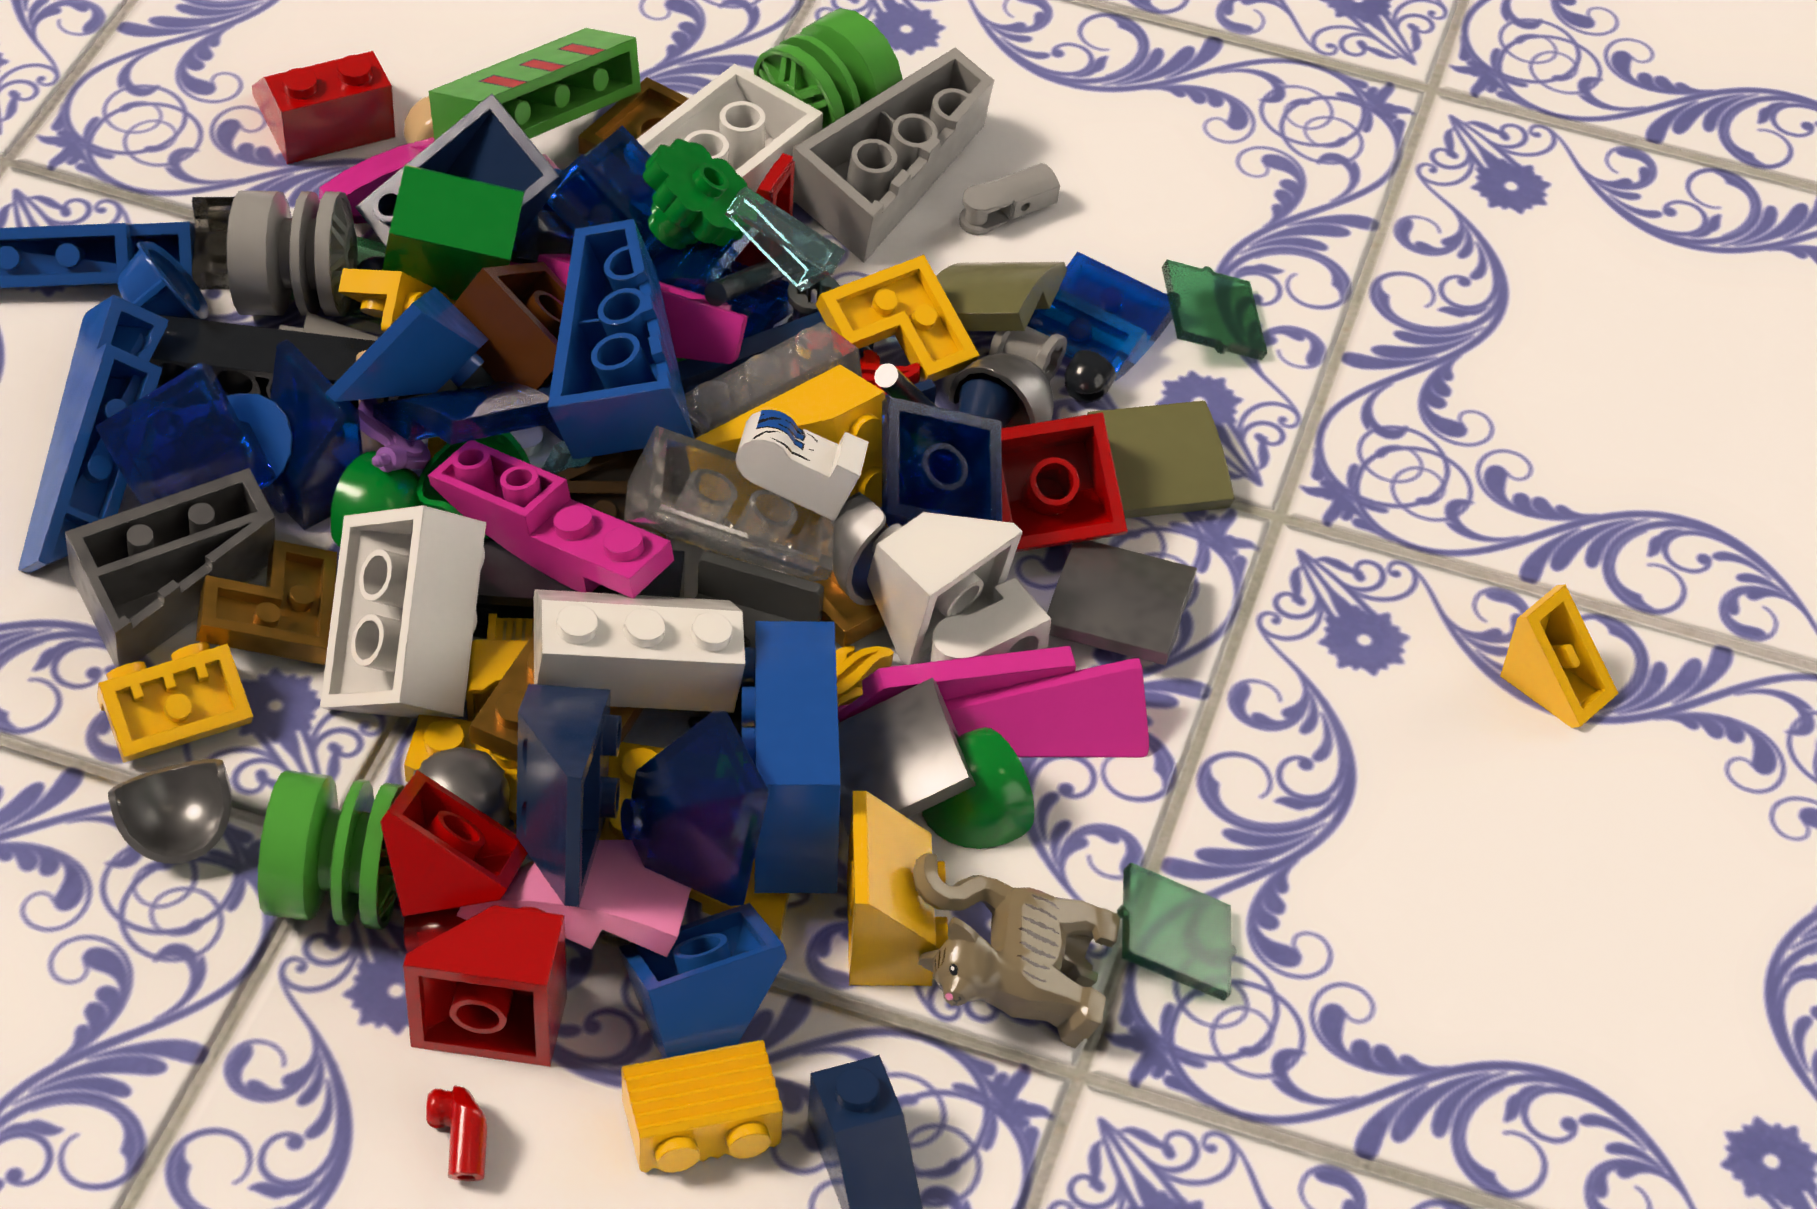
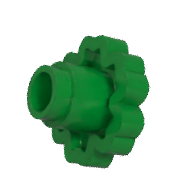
(691, 195)

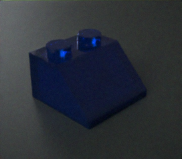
(939, 463)

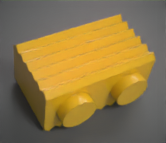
(702, 1107)

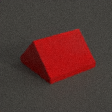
(446, 850)

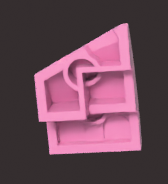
(617, 898)

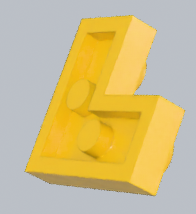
(906, 304)

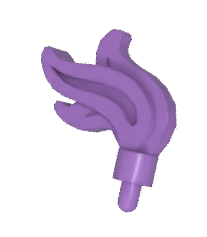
(397, 451)

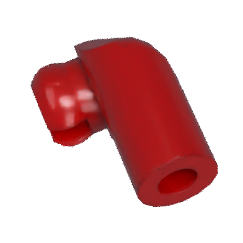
(467, 1131)

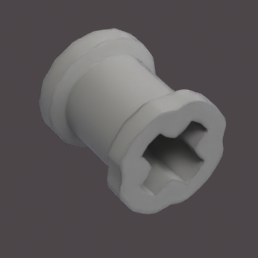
(1032, 345)

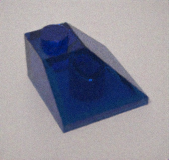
(323, 438)
(699, 811)

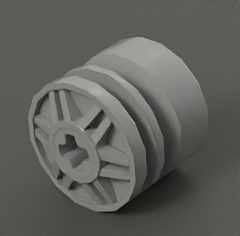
(283, 252)

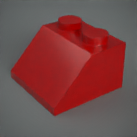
(327, 106)
(1060, 482)
(490, 986)

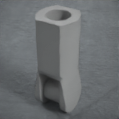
(1008, 198)

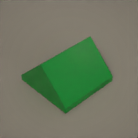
(450, 228)

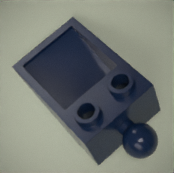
(479, 147)
(565, 781)

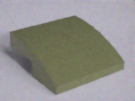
(1000, 293)
(1168, 459)

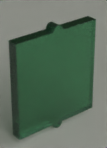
(1214, 310)
(1176, 931)

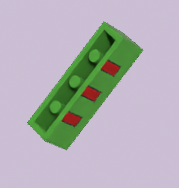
(547, 82)

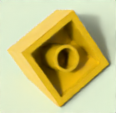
(884, 911)

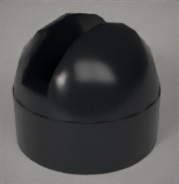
(1088, 376)

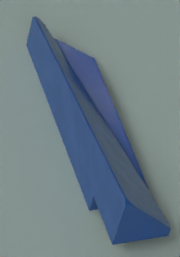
(84, 252)
(79, 473)

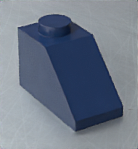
(863, 1136)

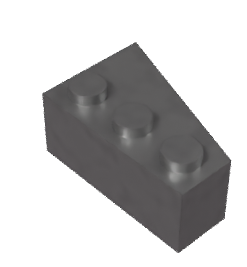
(149, 563)

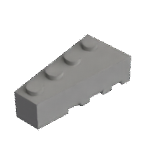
(889, 151)

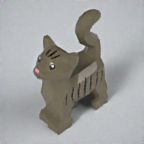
(1030, 950)

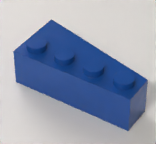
(614, 348)
(795, 746)

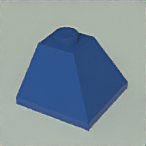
(415, 354)
(708, 982)

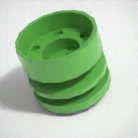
(832, 64)
(321, 848)

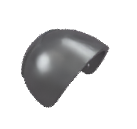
(1020, 374)
(854, 535)
(174, 810)

